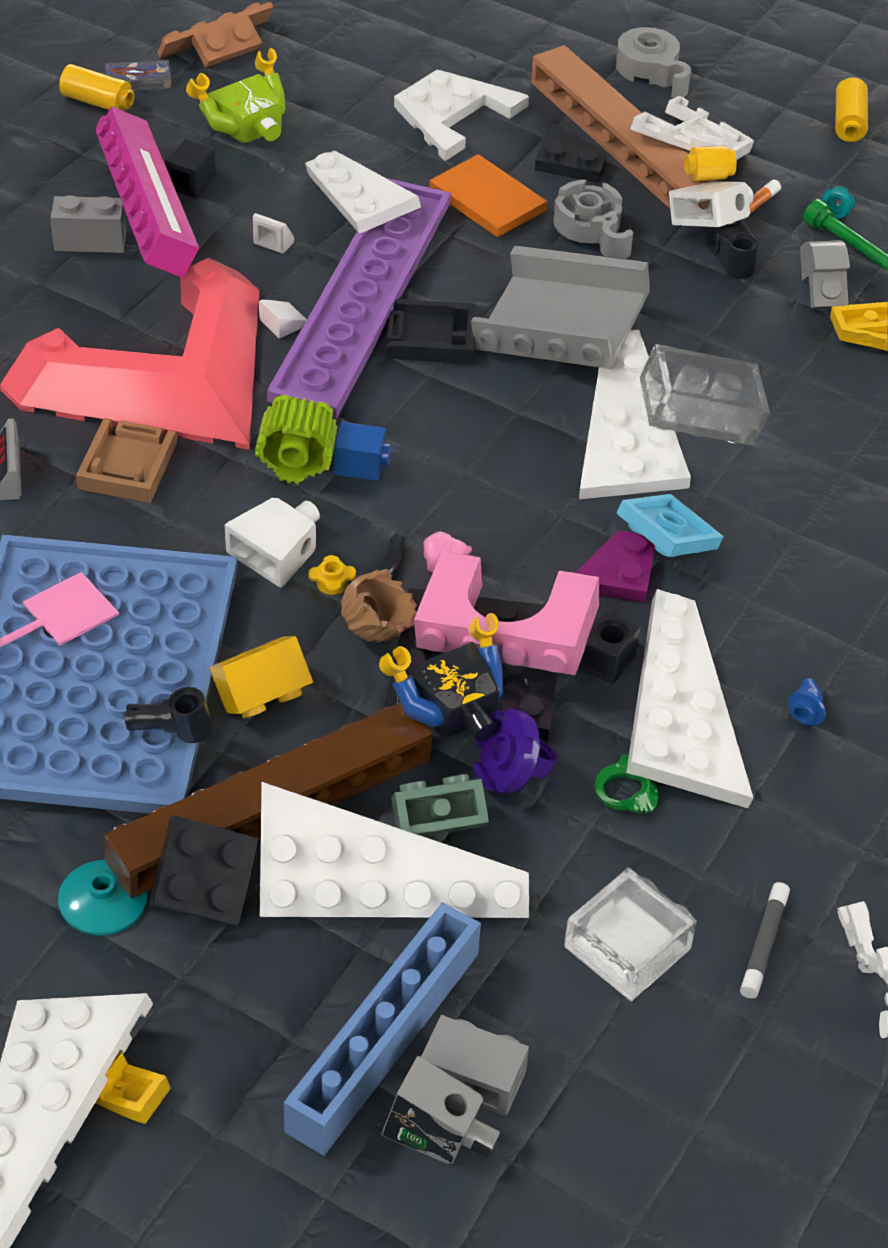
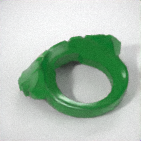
(641, 802)

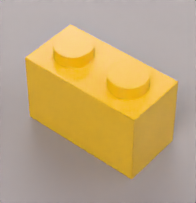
(261, 676)

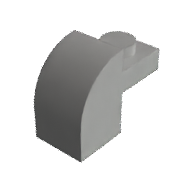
(825, 268)

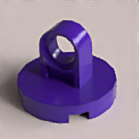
(513, 753)

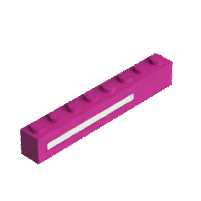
(147, 192)

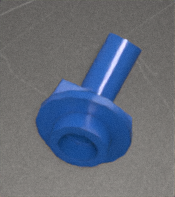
(807, 703)

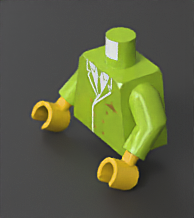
(246, 107)

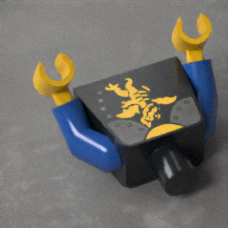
(454, 688)

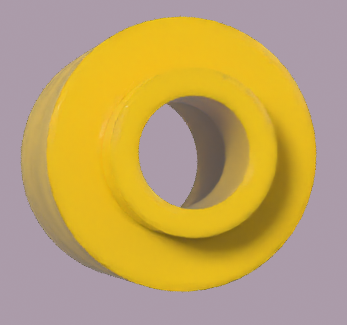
(710, 163)

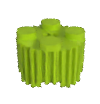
(296, 438)

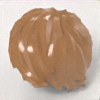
(377, 607)

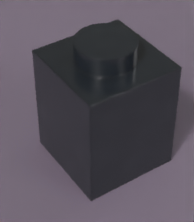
(191, 167)

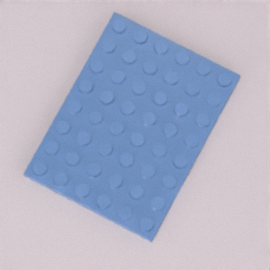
(69, 701)

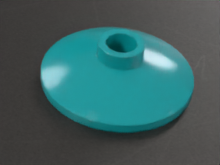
(98, 910)

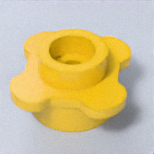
(332, 575)

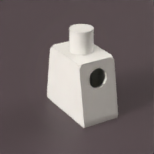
(726, 204)
(273, 538)

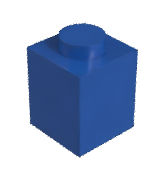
(361, 451)

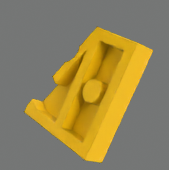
(862, 324)

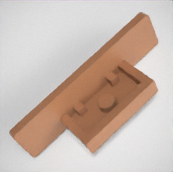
(221, 39)

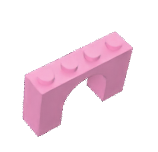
(545, 641)

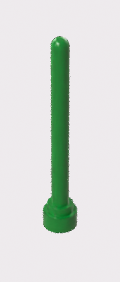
(820, 216)

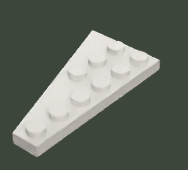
(680, 713)

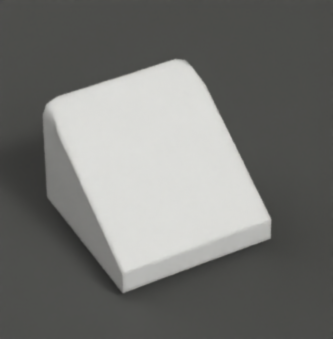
(271, 234)
(280, 317)

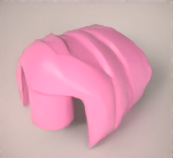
(441, 542)

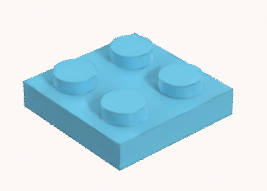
(669, 525)

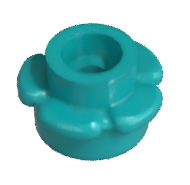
(841, 194)

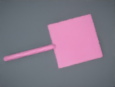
(66, 610)

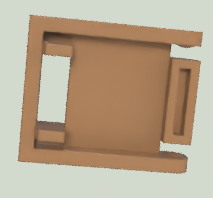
(126, 463)

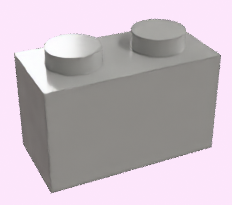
(88, 224)
(480, 1060)

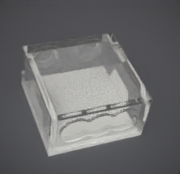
(630, 933)

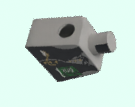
(438, 1115)

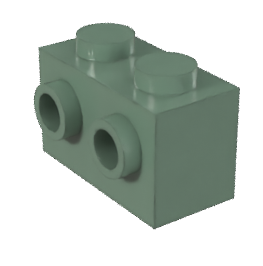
(440, 808)

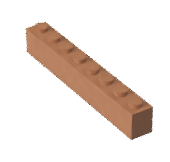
(608, 120)

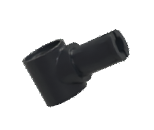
(181, 713)

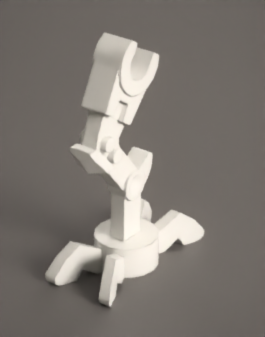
(859, 933)

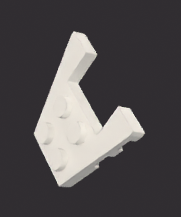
(446, 99)
(694, 131)

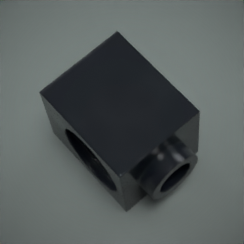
(609, 647)

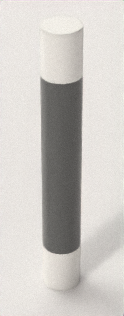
(765, 940)

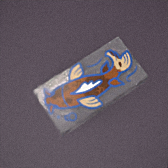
(143, 74)

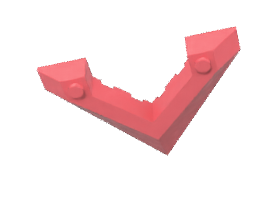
(197, 395)

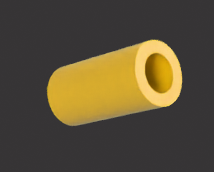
(95, 88)
(851, 109)

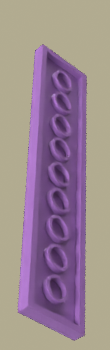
(358, 304)

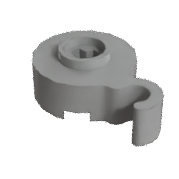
(653, 56)
(592, 216)

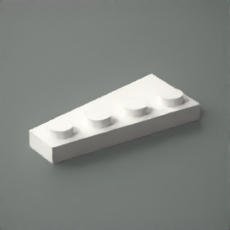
(360, 193)

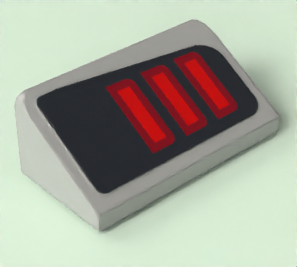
(10, 462)

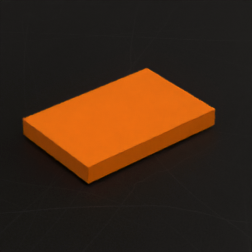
(489, 195)

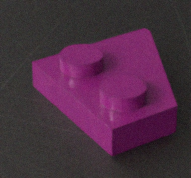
(622, 566)

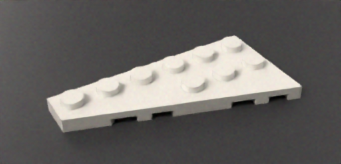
(621, 447)
(351, 866)
(49, 1084)

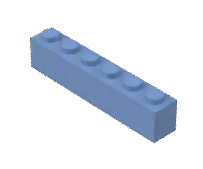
(381, 1029)

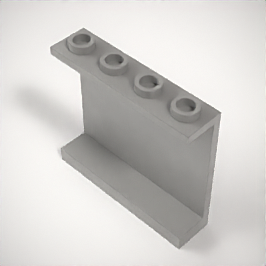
(565, 307)

